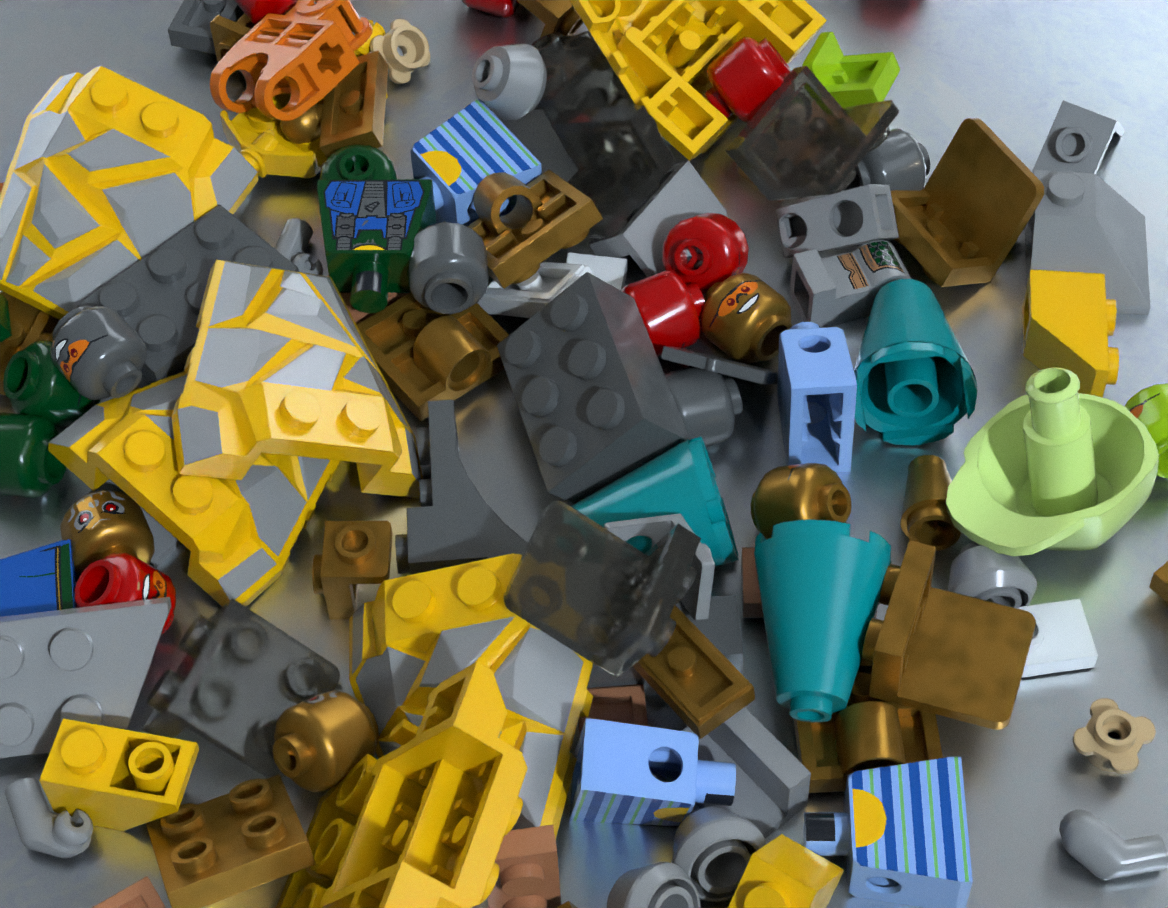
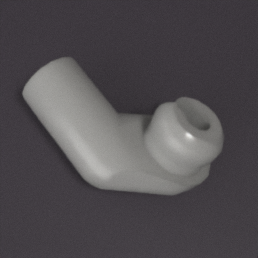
(293, 245)
(47, 830)
(1105, 851)

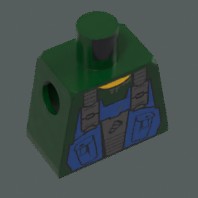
(372, 234)

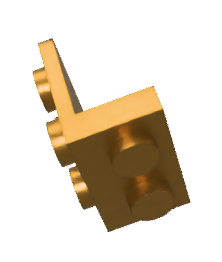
(968, 208)
(945, 647)

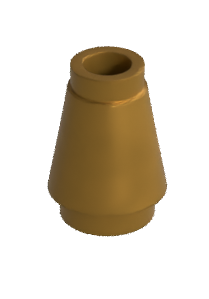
(926, 504)

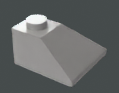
(1090, 230)

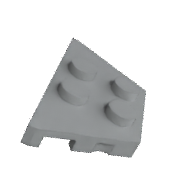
(74, 667)

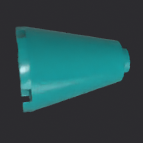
(911, 368)
(667, 485)
(817, 608)

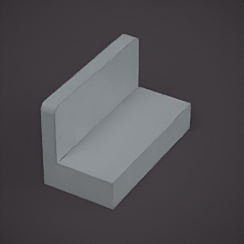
(679, 197)
(768, 776)

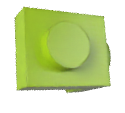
(851, 78)

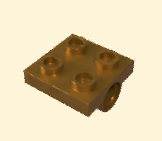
(544, 220)
(431, 352)
(864, 737)
(229, 844)

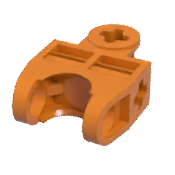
(293, 55)

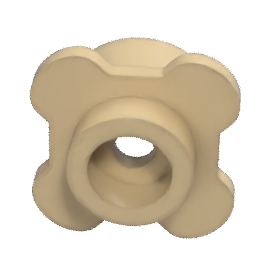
(412, 44)
(1112, 754)

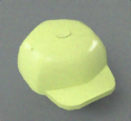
(1053, 471)

